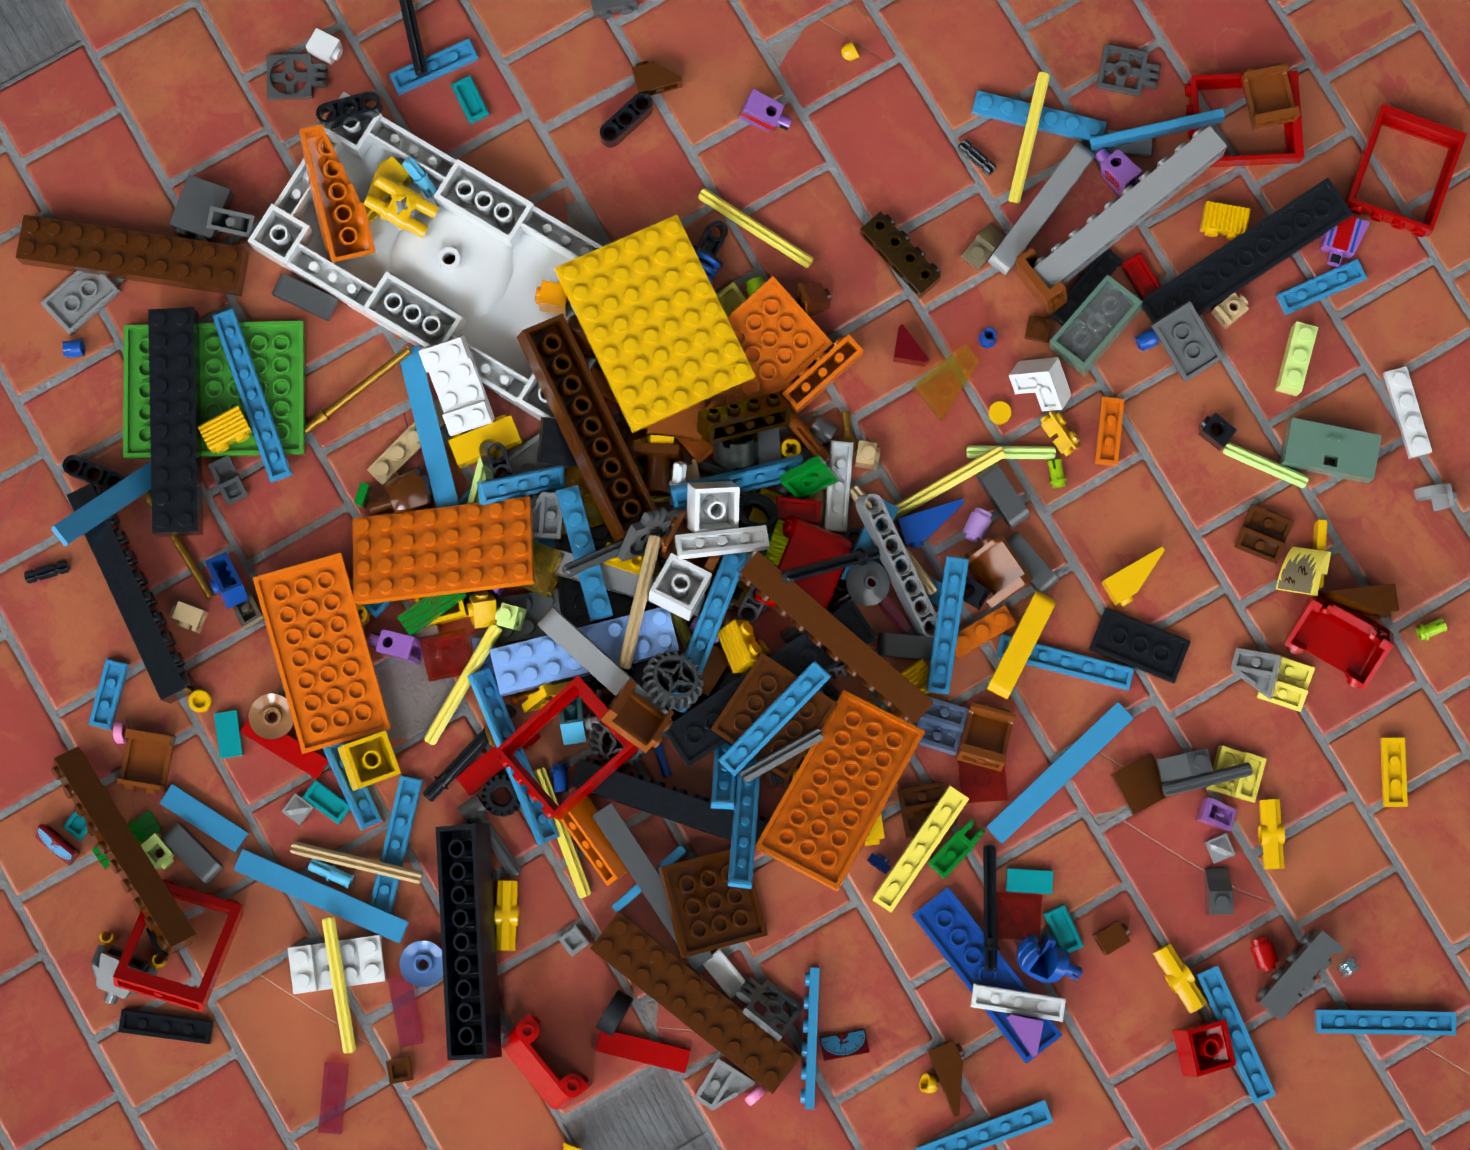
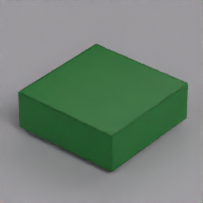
(362, 495)

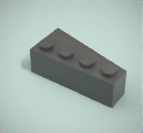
(1298, 973)

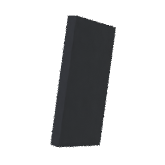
(553, 446)
(1139, 645)

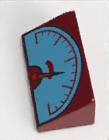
(57, 844)
(844, 1044)

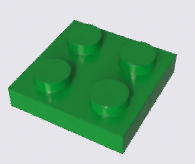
(809, 477)

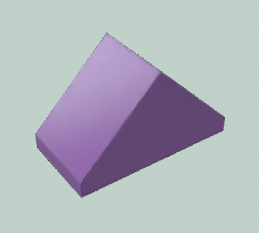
(1216, 814)
(1028, 1031)

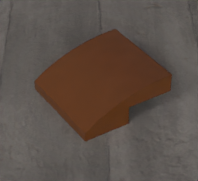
(1263, 533)
(713, 670)
(1139, 784)
(917, 804)

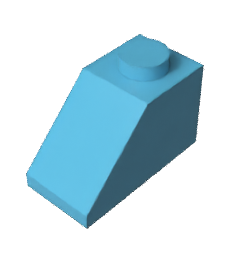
(572, 723)

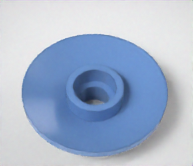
(410, 964)

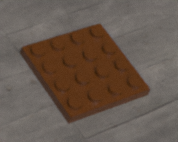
(755, 694)
(706, 909)

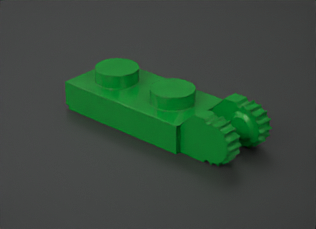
(954, 850)

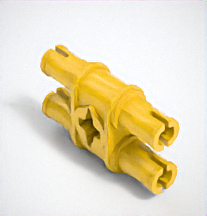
(398, 193)

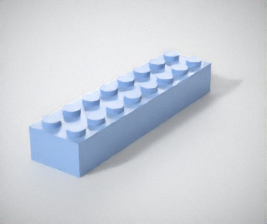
(543, 661)

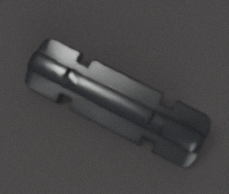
(977, 157)
(46, 571)

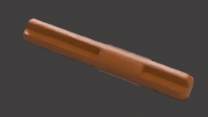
(807, 437)

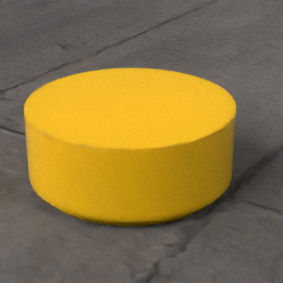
(999, 412)
(200, 701)

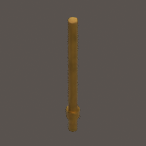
(323, 416)
(187, 558)

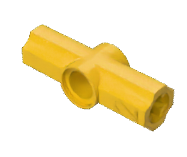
(1271, 834)
(506, 915)
(1179, 978)

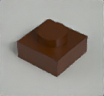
(1038, 329)
(399, 1070)

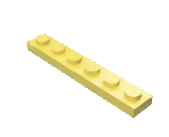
(920, 848)

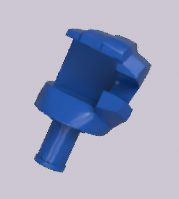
(1045, 962)

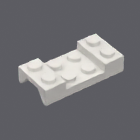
(457, 385)
(360, 960)

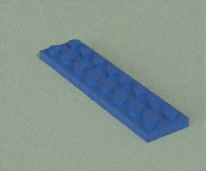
(961, 945)

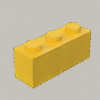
(466, 445)

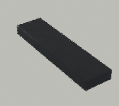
(1085, 285)
(166, 1026)

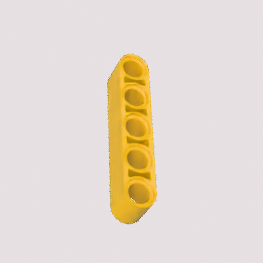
(1021, 645)

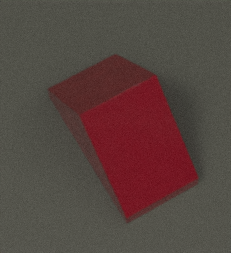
(907, 349)

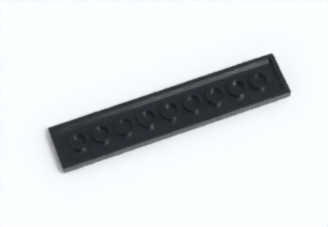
(1252, 252)
(692, 730)

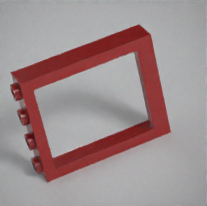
(1422, 129)
(1292, 130)
(509, 747)
(170, 990)

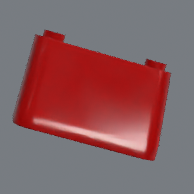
(808, 545)
(1341, 639)
(554, 1091)

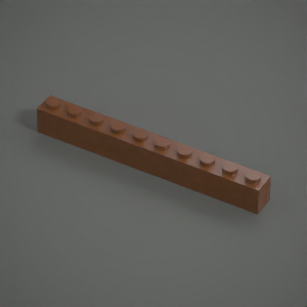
(123, 851)

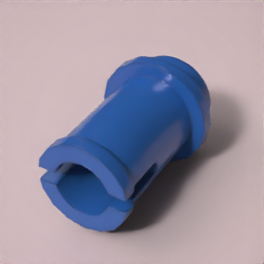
(987, 343)
(560, 777)

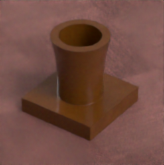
(657, 465)

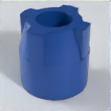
(1146, 340)
(74, 348)

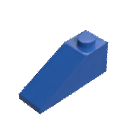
(922, 525)

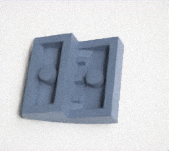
(943, 726)

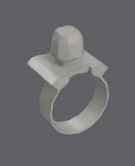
(1440, 494)

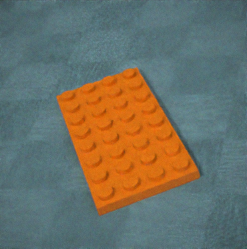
(778, 346)
(443, 551)
(322, 653)
(840, 791)

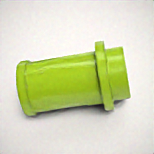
(1057, 476)
(1430, 629)

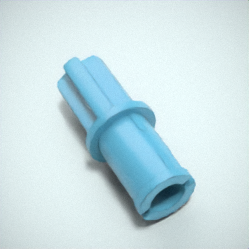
(419, 177)
(330, 873)

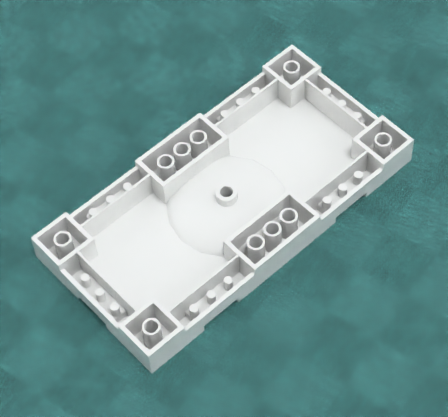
(487, 293)

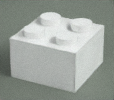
(712, 506)
(679, 587)

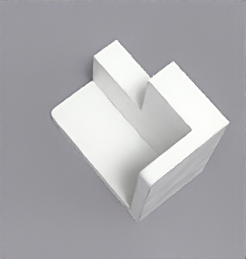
(1045, 379)

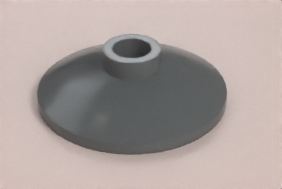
(859, 589)

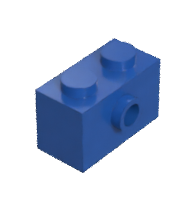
(226, 580)

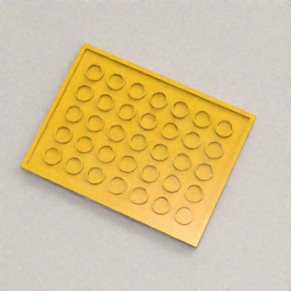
(654, 323)

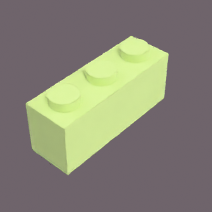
(1296, 358)

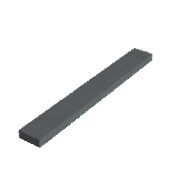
(640, 869)

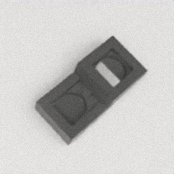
(228, 480)

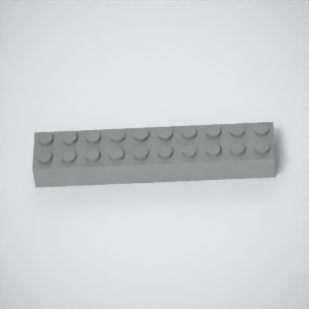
(1132, 207)

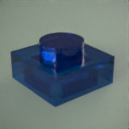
(879, 862)

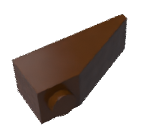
(813, 298)
(1368, 600)
(949, 1067)

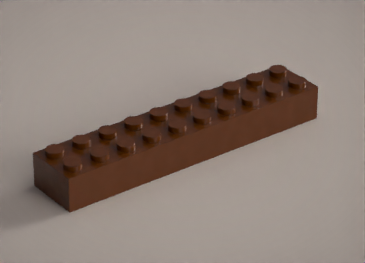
(132, 255)
(586, 424)
(836, 637)
(695, 1002)

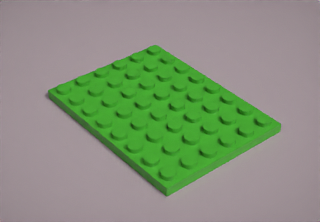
(280, 364)

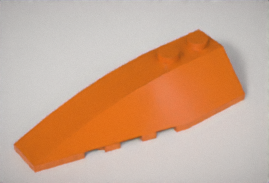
(336, 203)

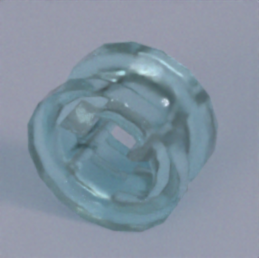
(1348, 967)

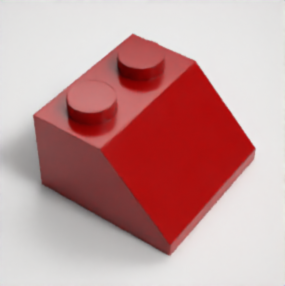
(1204, 1048)

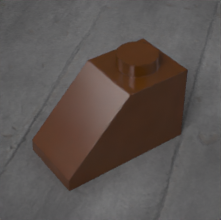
(654, 79)

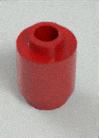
(1264, 953)

